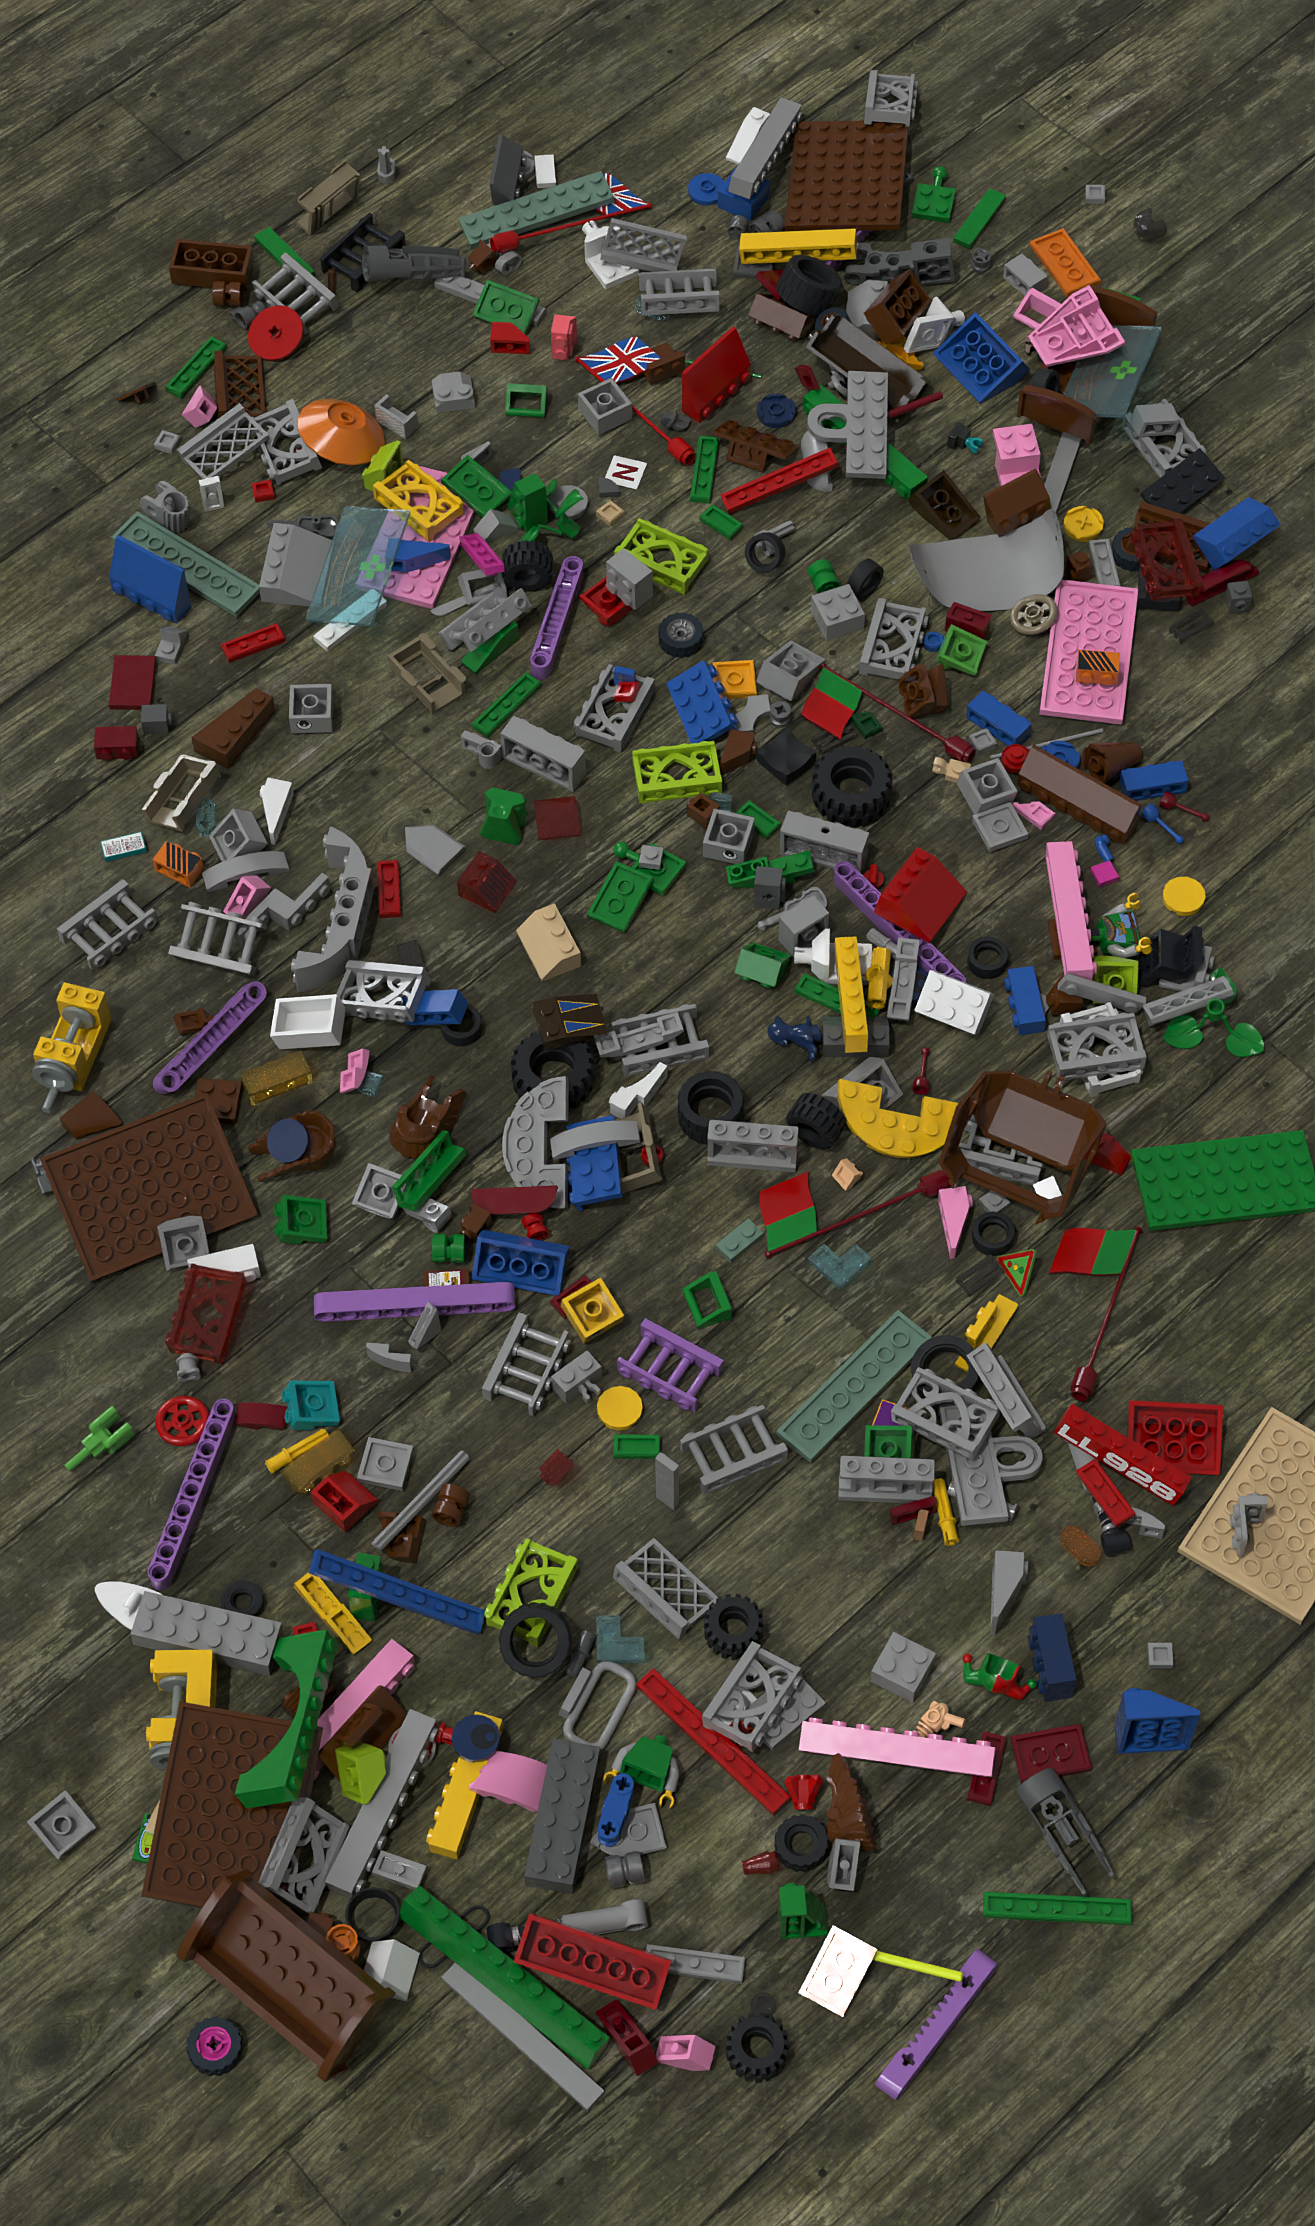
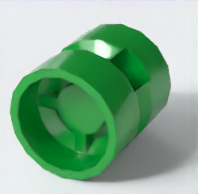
(823, 576)
(448, 1248)

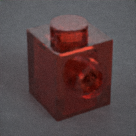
(555, 1468)

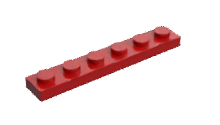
(779, 480)

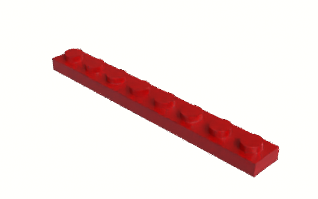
(716, 1745)

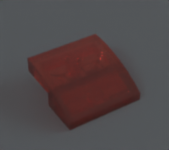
(556, 818)

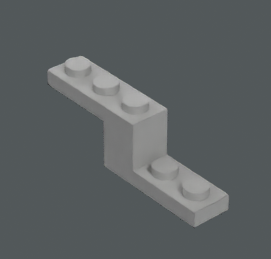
(284, 909)

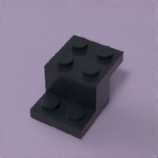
(1172, 956)

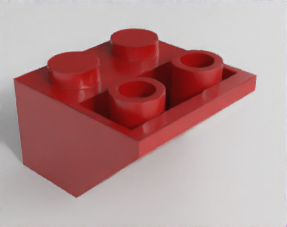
(342, 1499)

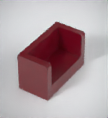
(969, 620)

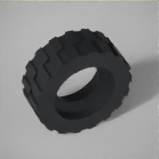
(796, 1861)

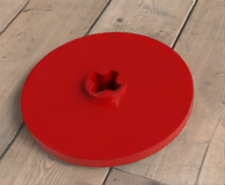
(283, 343)

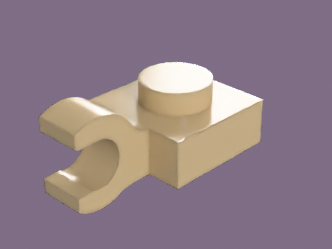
(951, 770)

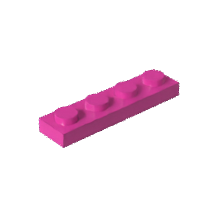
(482, 554)

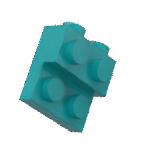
(310, 1404)

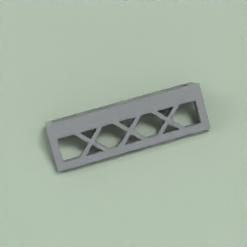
(1186, 1001)

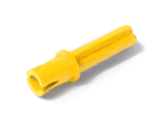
(289, 1455)
(947, 1521)

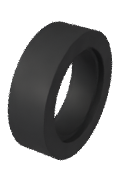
(940, 1344)

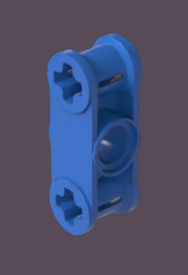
(615, 1810)

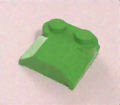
(961, 650)

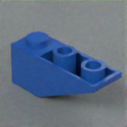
(419, 554)

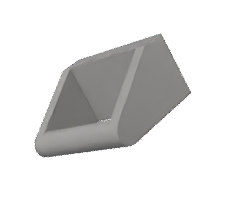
(474, 576)

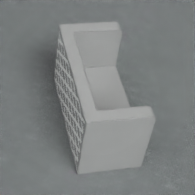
(394, 419)

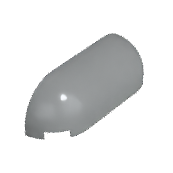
(811, 446)

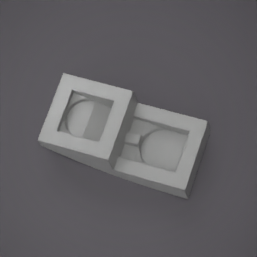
(381, 1354)
(1148, 1524)

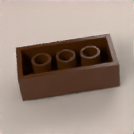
(204, 262)
(897, 307)

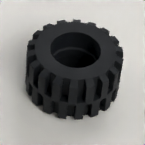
(527, 565)
(817, 1120)
(732, 1609)
(757, 2027)

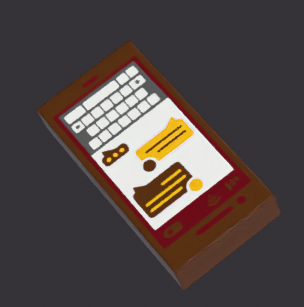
(446, 1277)

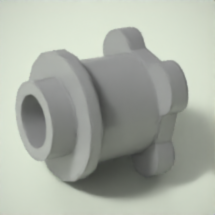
(188, 1367)

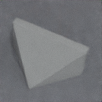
(480, 453)
(426, 1327)

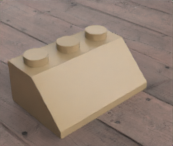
(549, 943)

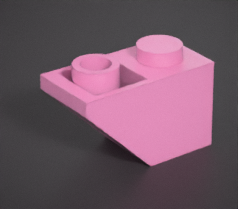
(200, 408)

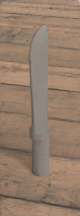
(460, 602)

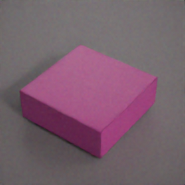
(1104, 873)

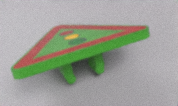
(1018, 1268)

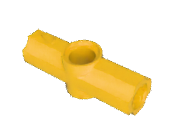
(878, 978)

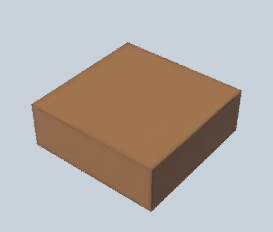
(921, 1525)

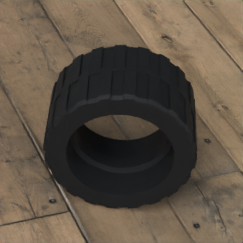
(808, 284)
(703, 1086)
(525, 1667)

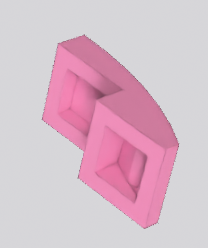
(356, 1070)

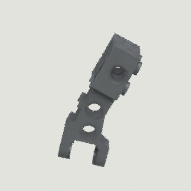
(928, 261)

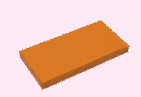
(1064, 262)

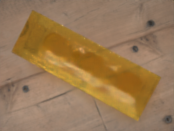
(276, 1078)
(317, 1462)

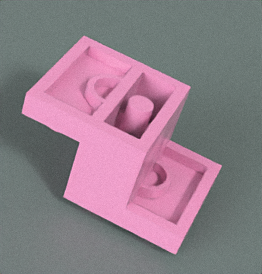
(1015, 452)

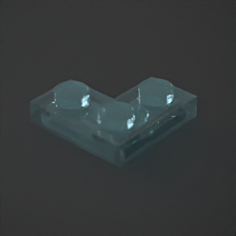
(839, 1269)
(616, 1648)

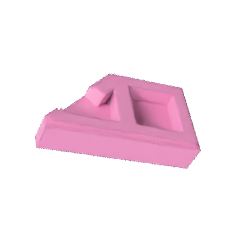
(1035, 813)

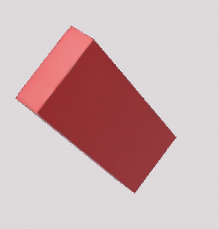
(253, 643)
(388, 889)
(1105, 1493)

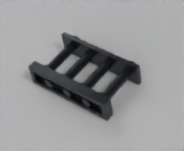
(354, 237)

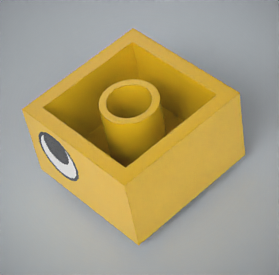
(592, 1310)

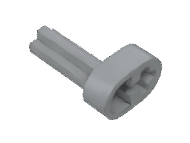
(386, 166)
(507, 261)
(781, 530)

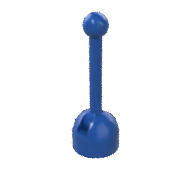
(1151, 814)

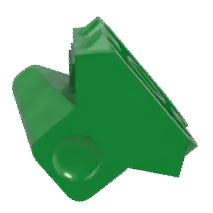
(504, 816)

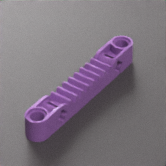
(556, 617)
(209, 1038)
(898, 2077)

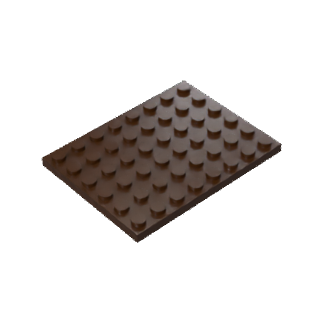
(847, 176)
(142, 1175)
(200, 1822)

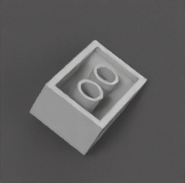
(789, 670)
(1007, 1577)

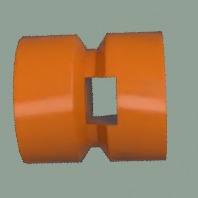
(345, 1940)

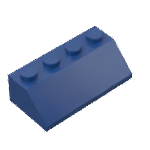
(1235, 531)
(520, 1261)

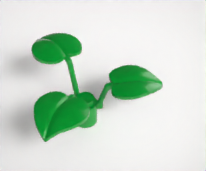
(565, 524)
(1185, 1033)

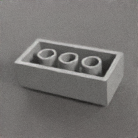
(543, 753)

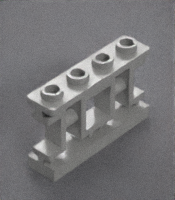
(998, 1163)
(885, 1479)

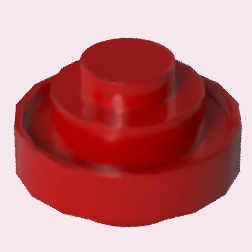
(1014, 757)

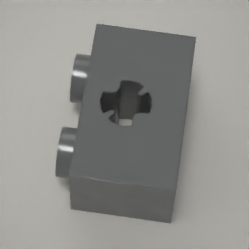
(769, 888)

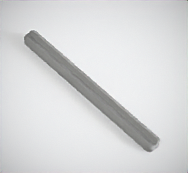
(420, 1501)

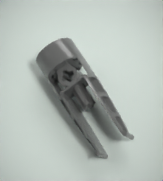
(411, 262)
(1041, 1794)

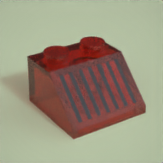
(485, 882)

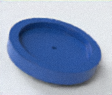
(704, 188)

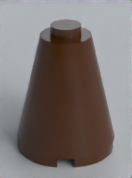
(1108, 759)

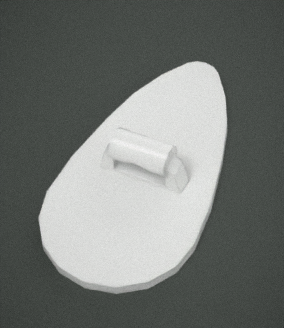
(121, 1600)

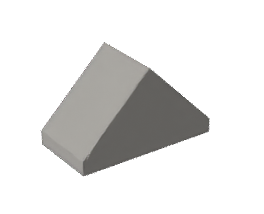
(495, 526)

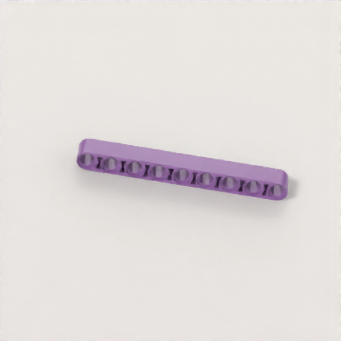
(868, 893)
(412, 1301)
(192, 1503)

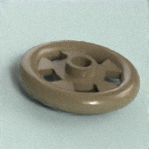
(1033, 614)

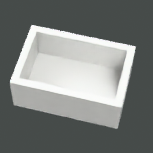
(954, 1002)
(308, 1021)

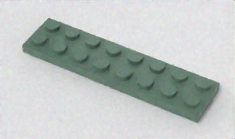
(538, 209)
(202, 571)
(853, 1386)

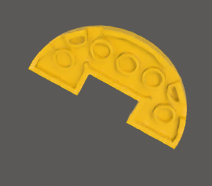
(891, 1131)

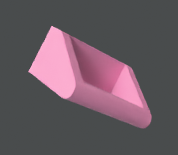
(1039, 303)

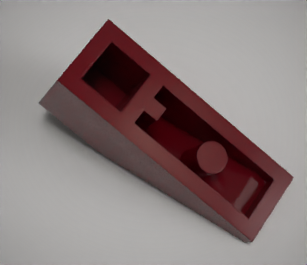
(627, 2037)

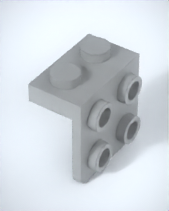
(1196, 978)
(1247, 1510)

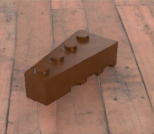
(234, 729)

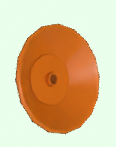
(340, 431)

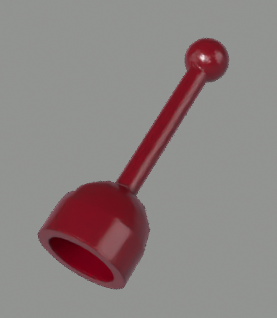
(1170, 801)
(921, 1084)

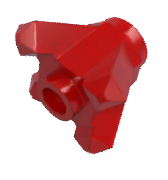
(803, 1790)

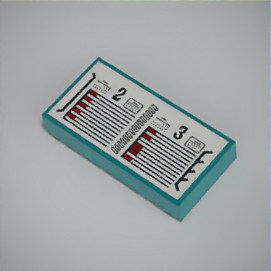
(123, 846)

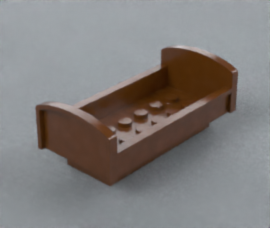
(1063, 412)
(284, 1972)

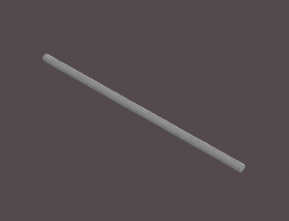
(1061, 739)

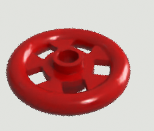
(171, 1406)

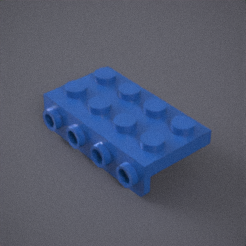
(702, 703)
(594, 1171)

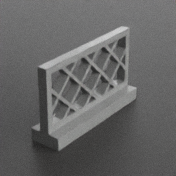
(640, 257)
(215, 435)
(649, 1596)

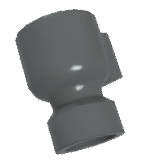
(245, 315)

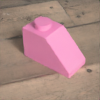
(247, 896)
(685, 2052)

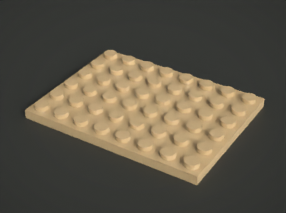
(1281, 1549)

